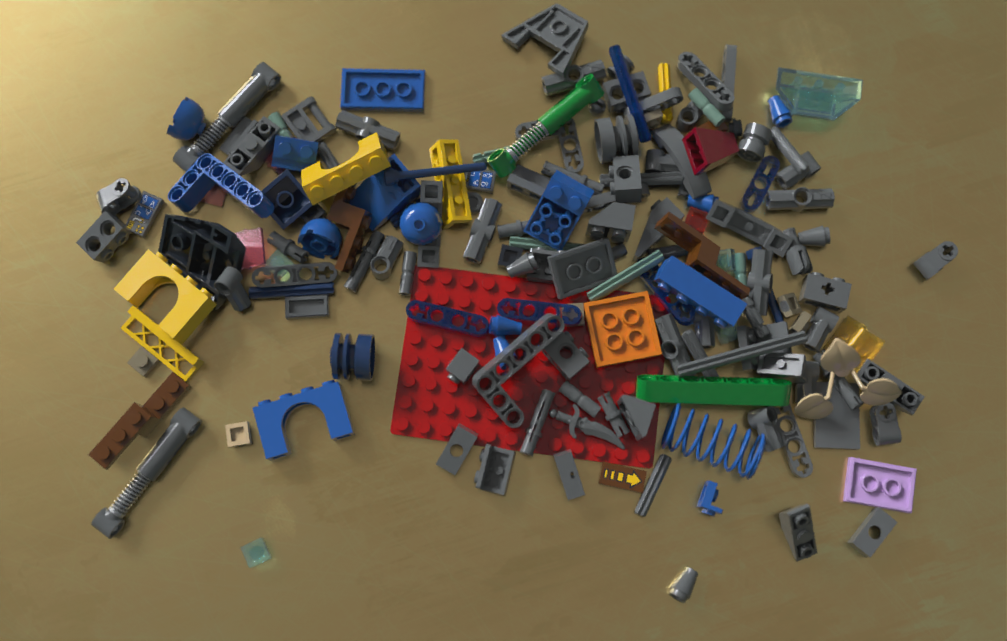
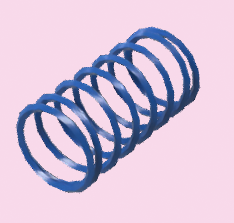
(752, 463)

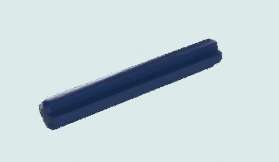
(291, 290)

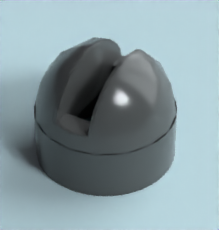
(596, 110)

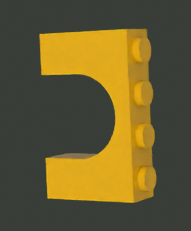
(323, 183)
(192, 304)

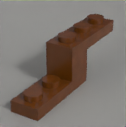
(355, 219)
(702, 253)
(139, 421)

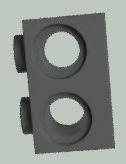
(613, 87)
(101, 232)

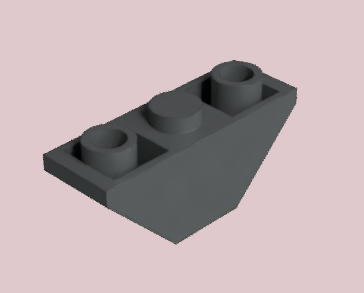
(253, 148)
(909, 398)
(799, 531)

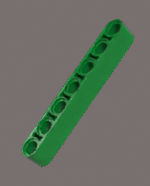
(713, 390)

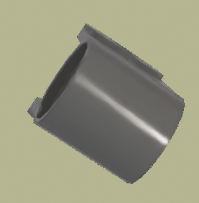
(115, 196)
(934, 260)
(885, 427)

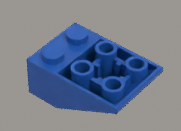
(385, 200)
(558, 210)

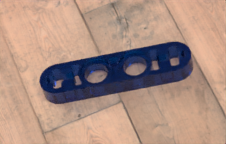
(661, 295)
(540, 308)
(446, 321)

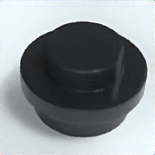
(735, 127)

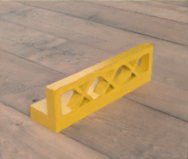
(455, 196)
(147, 322)

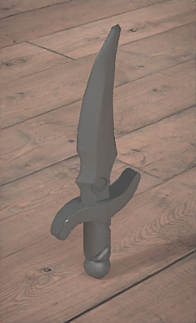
(588, 427)

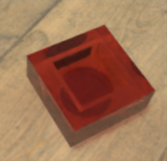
(696, 219)

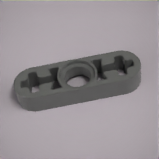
(661, 100)

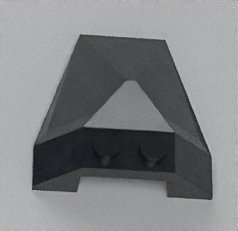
(201, 251)

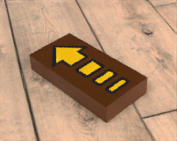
(622, 477)

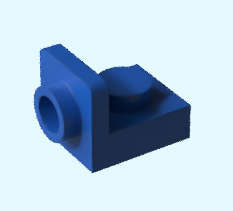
(708, 495)

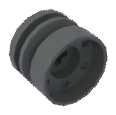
(610, 138)

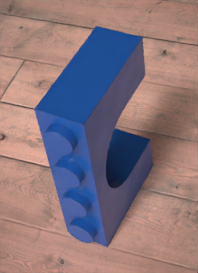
(272, 416)

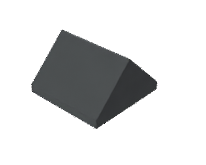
(637, 414)

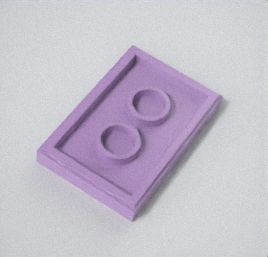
(879, 485)

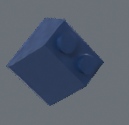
(288, 199)

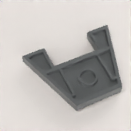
(555, 28)

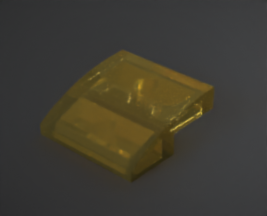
(859, 338)

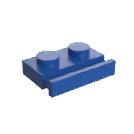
(293, 153)

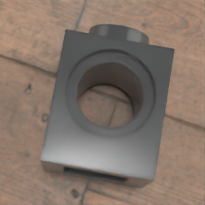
(462, 367)

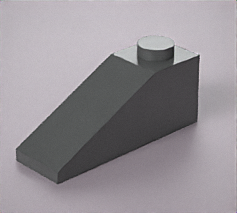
(651, 236)

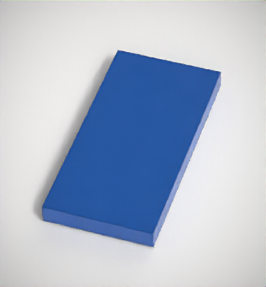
(383, 90)

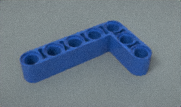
(211, 171)

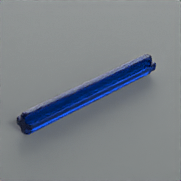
(630, 93)

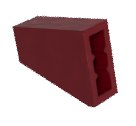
(709, 148)

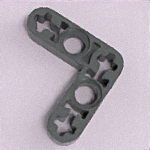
(558, 134)

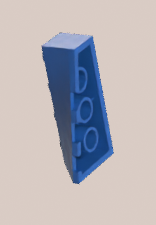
(699, 292)

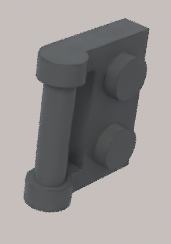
(302, 125)

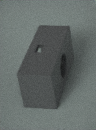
(463, 437)
(565, 465)
(862, 541)

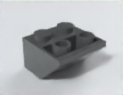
(613, 223)

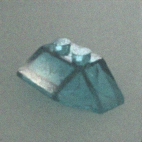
(817, 93)

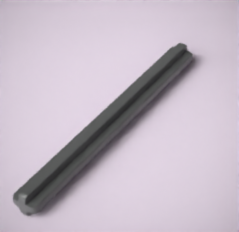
(742, 353)

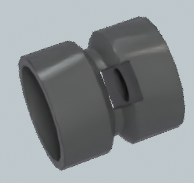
(754, 141)

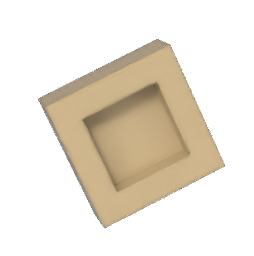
(238, 434)

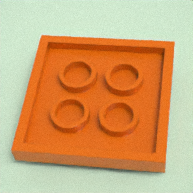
(622, 329)

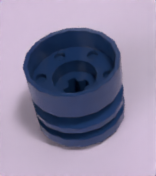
(349, 356)

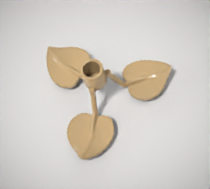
(842, 360)

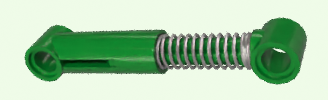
(586, 92)

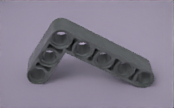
(512, 365)

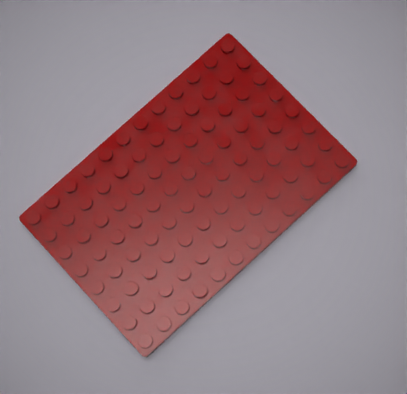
(433, 405)

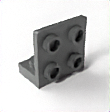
(747, 337)

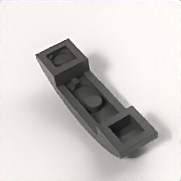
(671, 139)
(433, 194)
(750, 227)

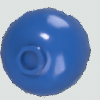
(187, 121)
(421, 223)
(321, 238)

